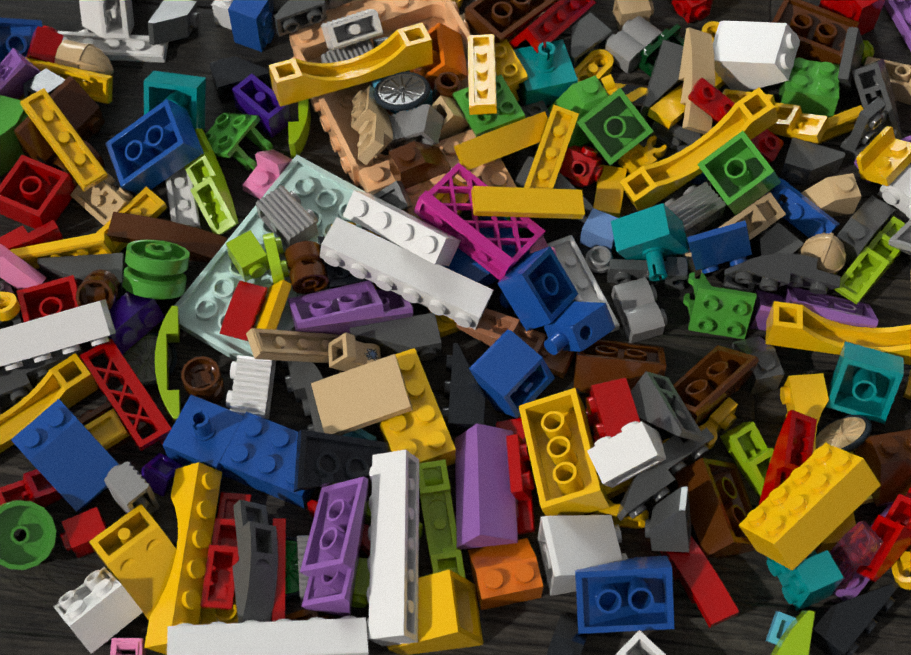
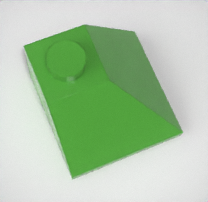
(581, 99)

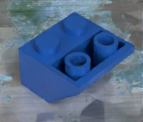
(511, 374)

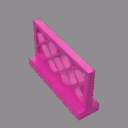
(481, 249)

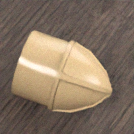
(83, 57)
(828, 250)

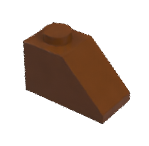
(417, 163)

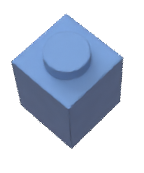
(598, 230)

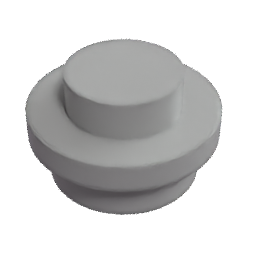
(598, 259)

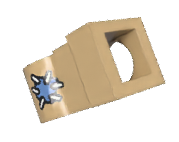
(354, 352)

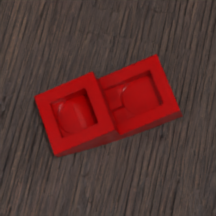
(243, 310)

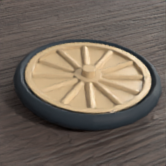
(845, 432)

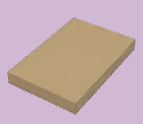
(361, 396)

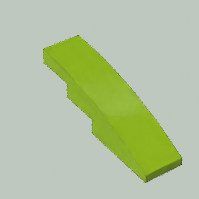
(211, 188)
(870, 264)

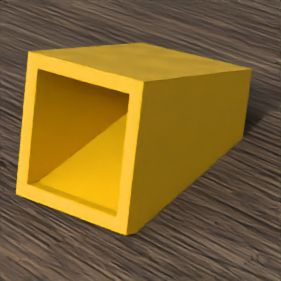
(445, 615)

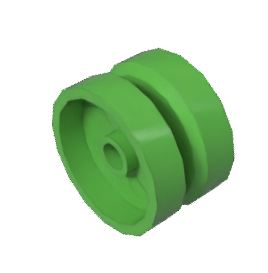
(155, 269)
(39, 534)

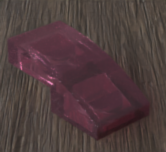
(855, 550)

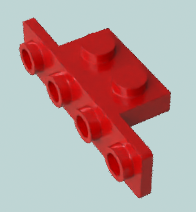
(718, 105)
(519, 472)

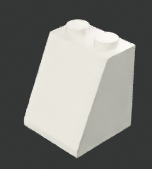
(754, 53)
(575, 544)

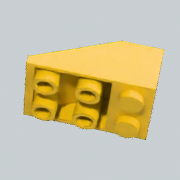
(137, 556)

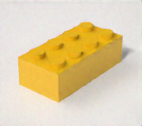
(423, 428)
(558, 448)
(809, 505)

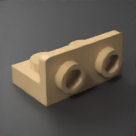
(102, 199)

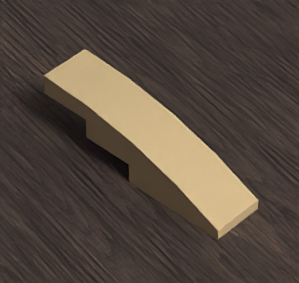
(695, 64)

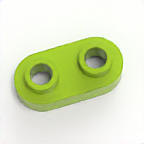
(273, 248)

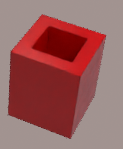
(45, 44)
(81, 530)

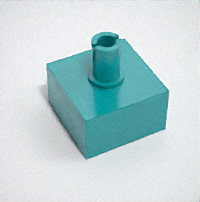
(548, 72)
(179, 88)
(651, 237)
(865, 382)

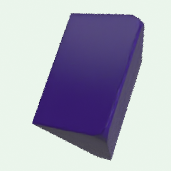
(160, 473)

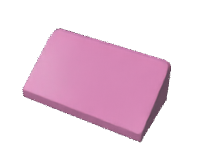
(17, 271)

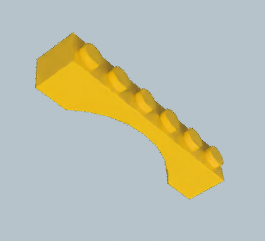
(402, 51)
(660, 179)
(802, 329)
(66, 381)
(809, 396)
(195, 502)

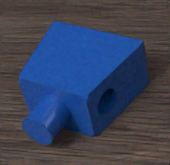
(578, 327)

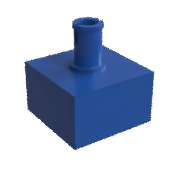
(537, 289)
(201, 433)

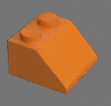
(447, 55)
(505, 574)

